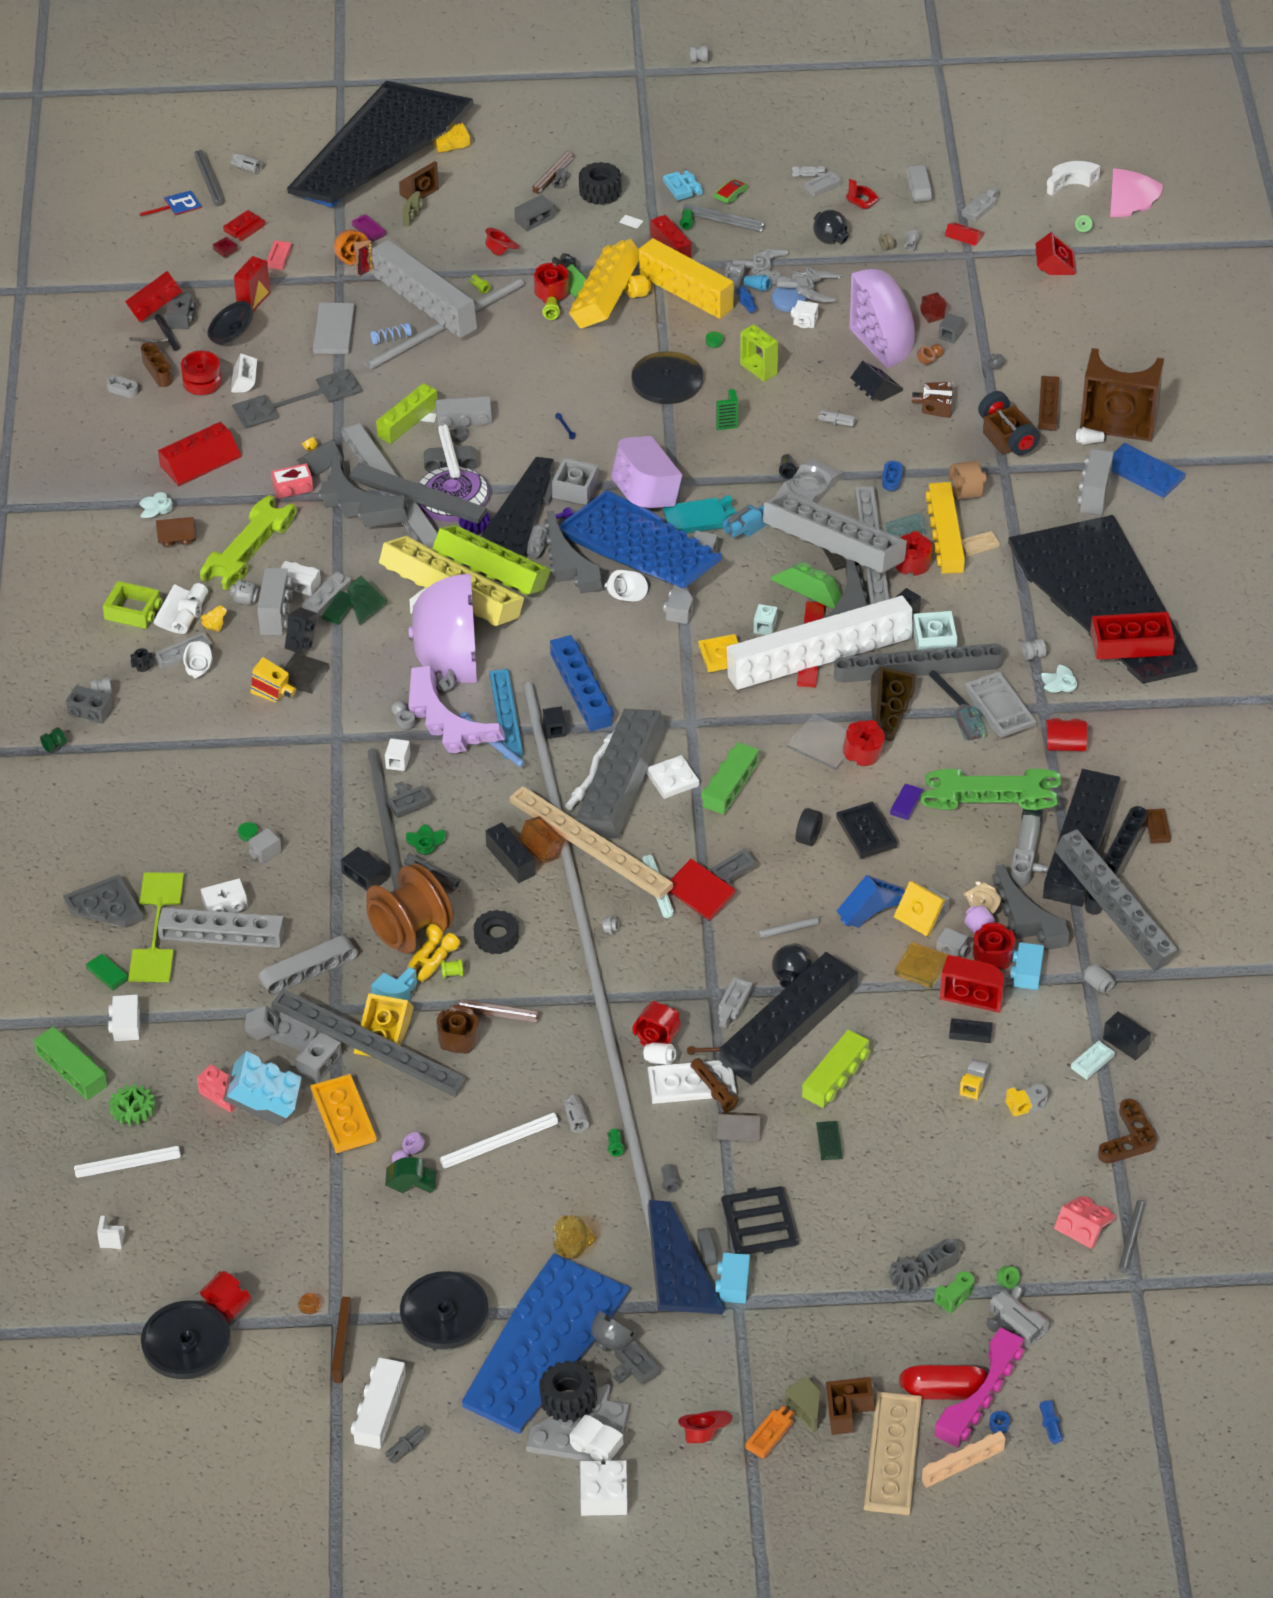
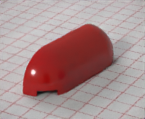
(942, 1381)

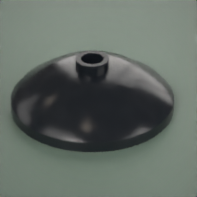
(230, 322)

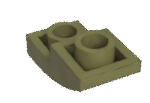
(412, 208)

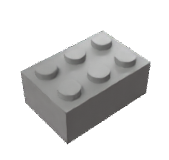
(1096, 482)
(274, 601)

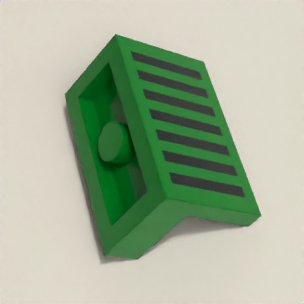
(727, 412)

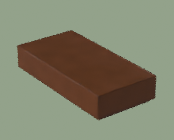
(1157, 826)

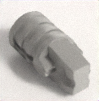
(247, 163)
(537, 541)
(576, 1114)

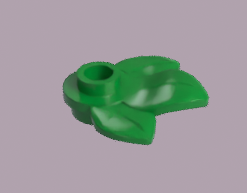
(425, 839)

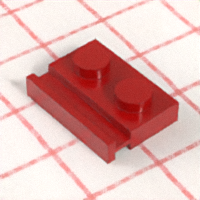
(244, 225)

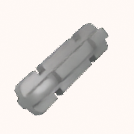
(808, 171)

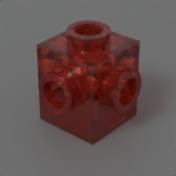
(933, 307)

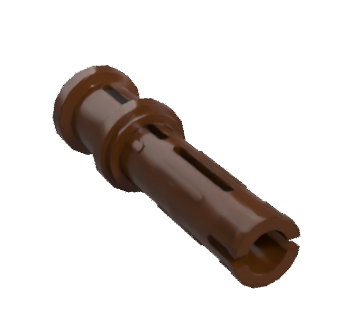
(719, 1090)

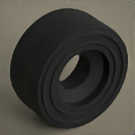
(809, 826)

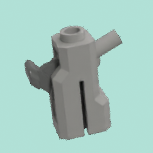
(1016, 1318)

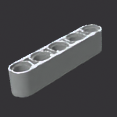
(308, 964)

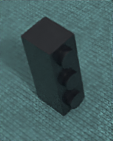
(510, 852)

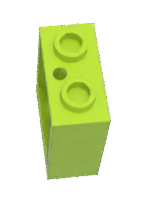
(766, 366)
(141, 619)

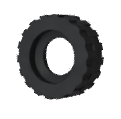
(496, 919)

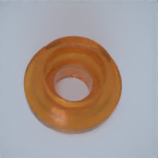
(307, 1299)

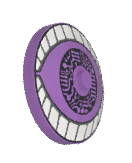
(469, 486)

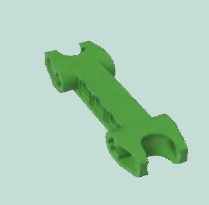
(1025, 789)

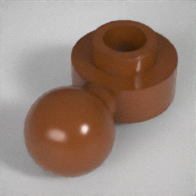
(927, 355)

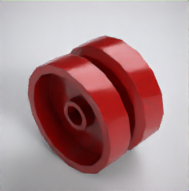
(201, 372)

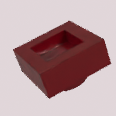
(225, 247)

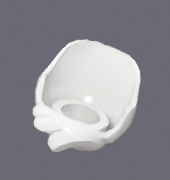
(197, 658)

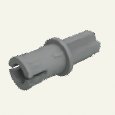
(837, 418)

